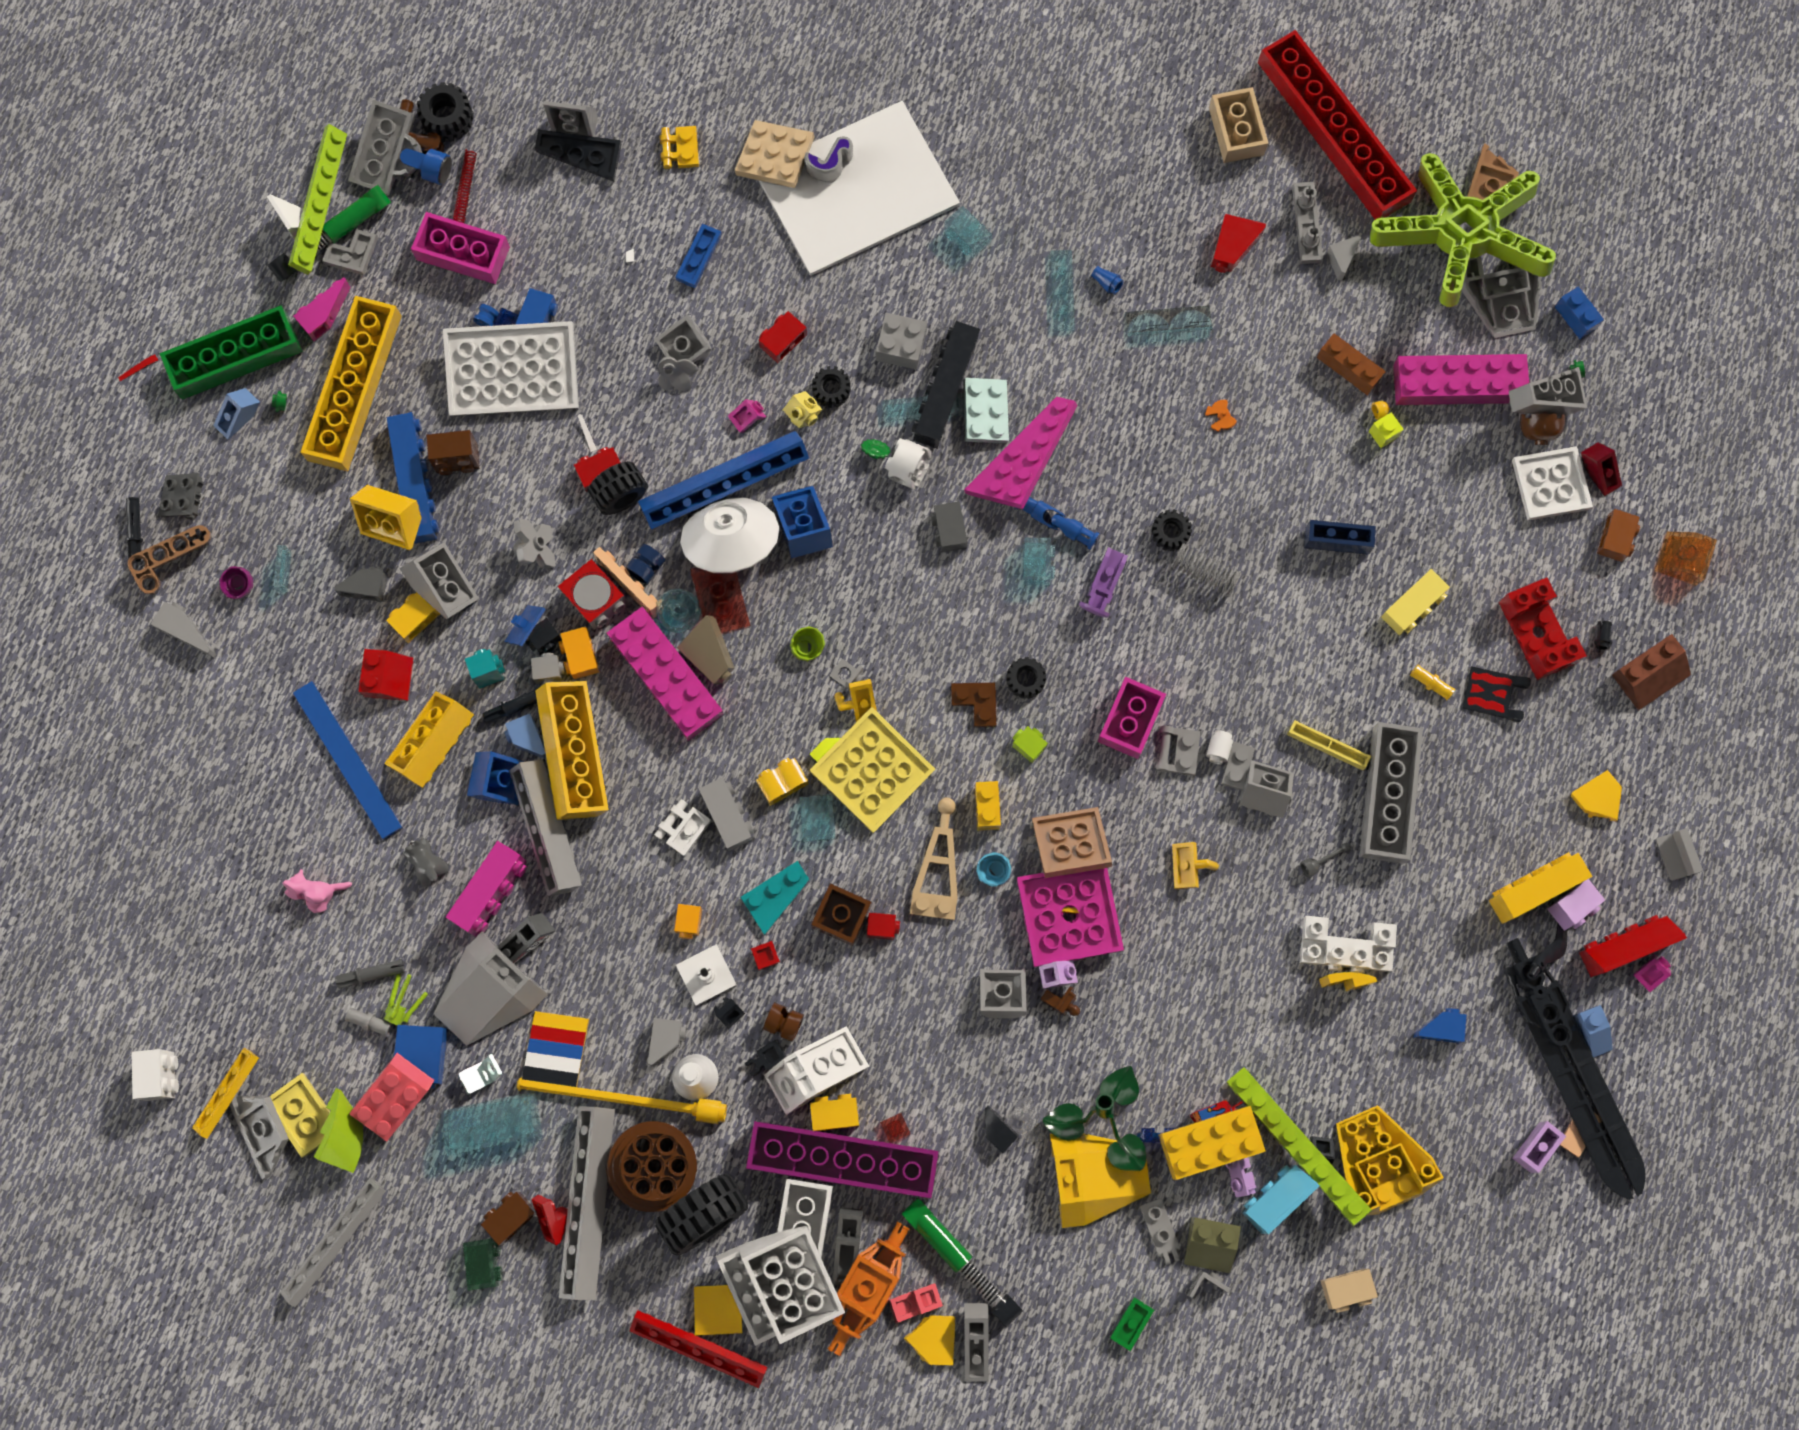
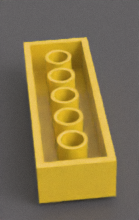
(571, 750)

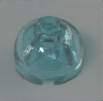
(678, 610)

